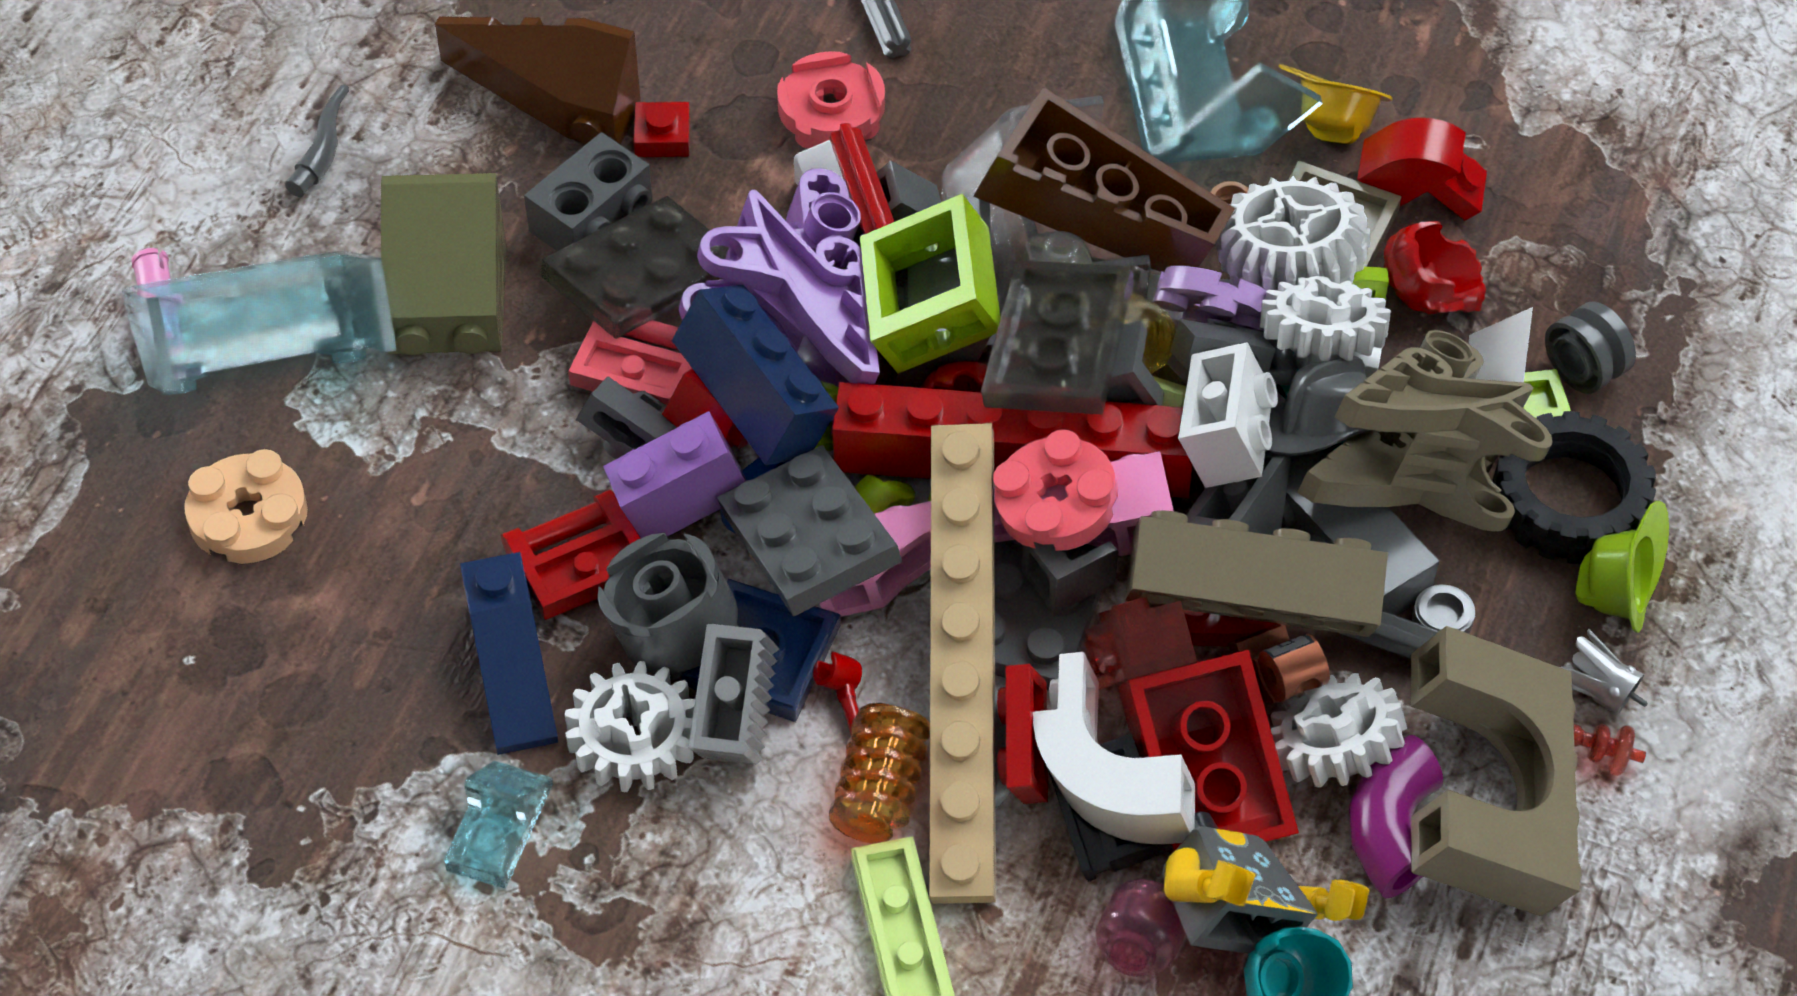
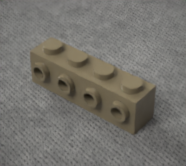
(1257, 574)

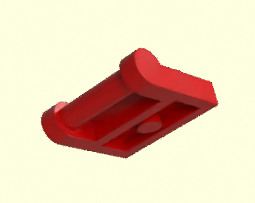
(575, 570)

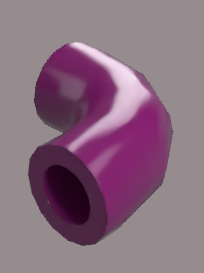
(1383, 813)

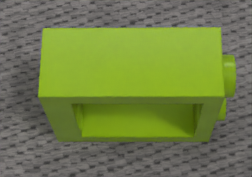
(967, 311)

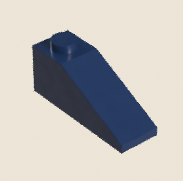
(509, 653)

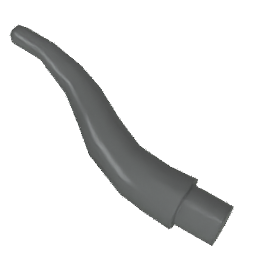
(321, 153)

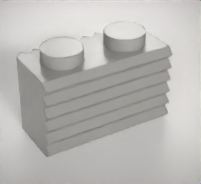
(732, 694)

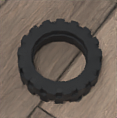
(1586, 441)

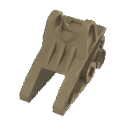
(1430, 437)

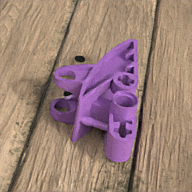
(799, 275)

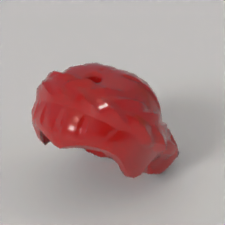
(1434, 271)

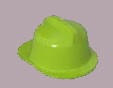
(1626, 567)

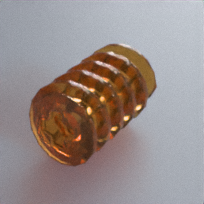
(879, 772)

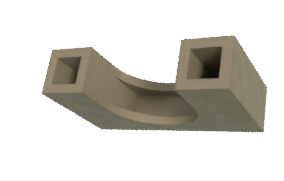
(1528, 716)

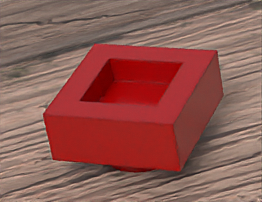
(662, 129)

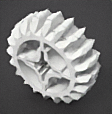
(1293, 233)

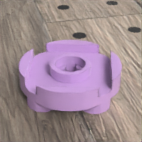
(1203, 296)

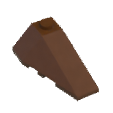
(567, 76)

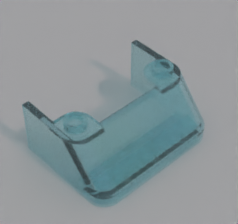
(1186, 88)
(258, 316)

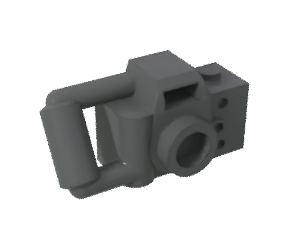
(1199, 337)
(623, 417)

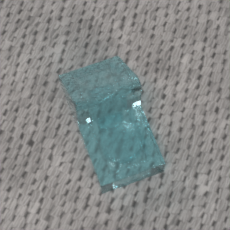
(497, 823)

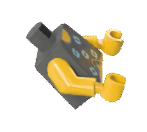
(1238, 892)

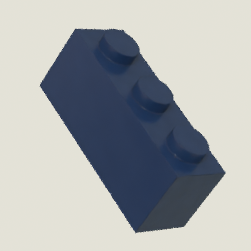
(754, 373)

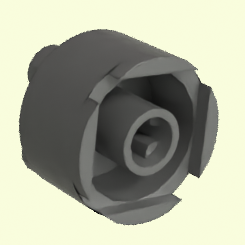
(663, 599)

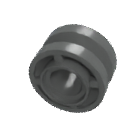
(1590, 347)

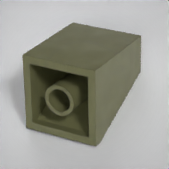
(444, 262)

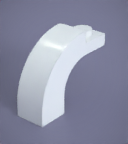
(1123, 796)

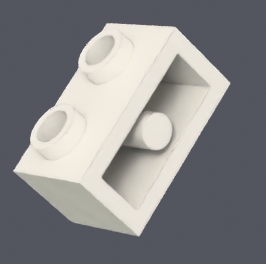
(1227, 415)

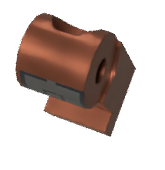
(1283, 664)

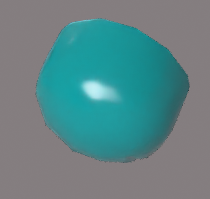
(1298, 964)

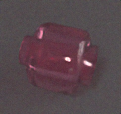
(1139, 929)

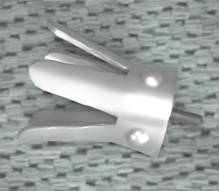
(1607, 678)

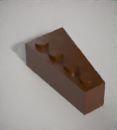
(1102, 188)

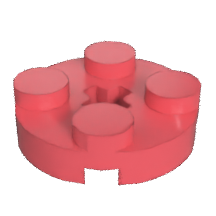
(826, 73)
(1048, 463)

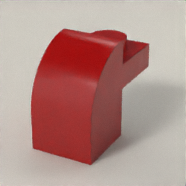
(1423, 158)

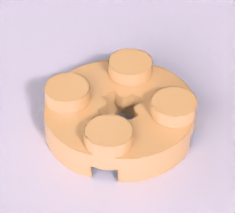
(239, 479)

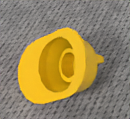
(1344, 111)

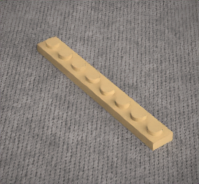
(962, 666)

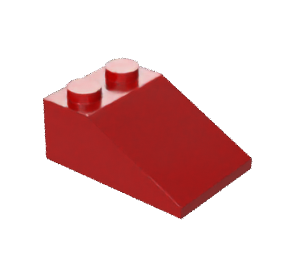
(1222, 731)

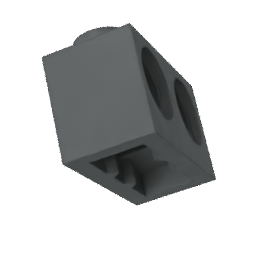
(588, 193)

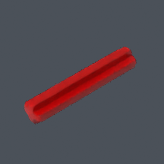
(861, 177)

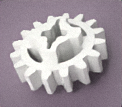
(1325, 318)
(1338, 730)
(606, 741)

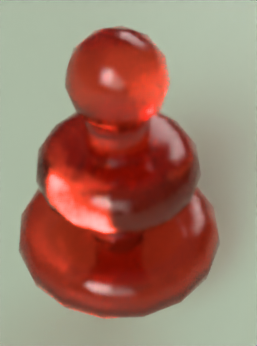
(1618, 749)

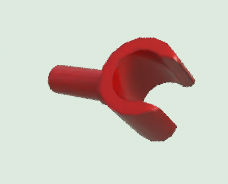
(844, 677)

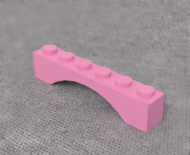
(1140, 492)

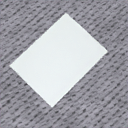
(1504, 348)

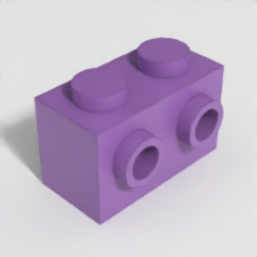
(675, 477)

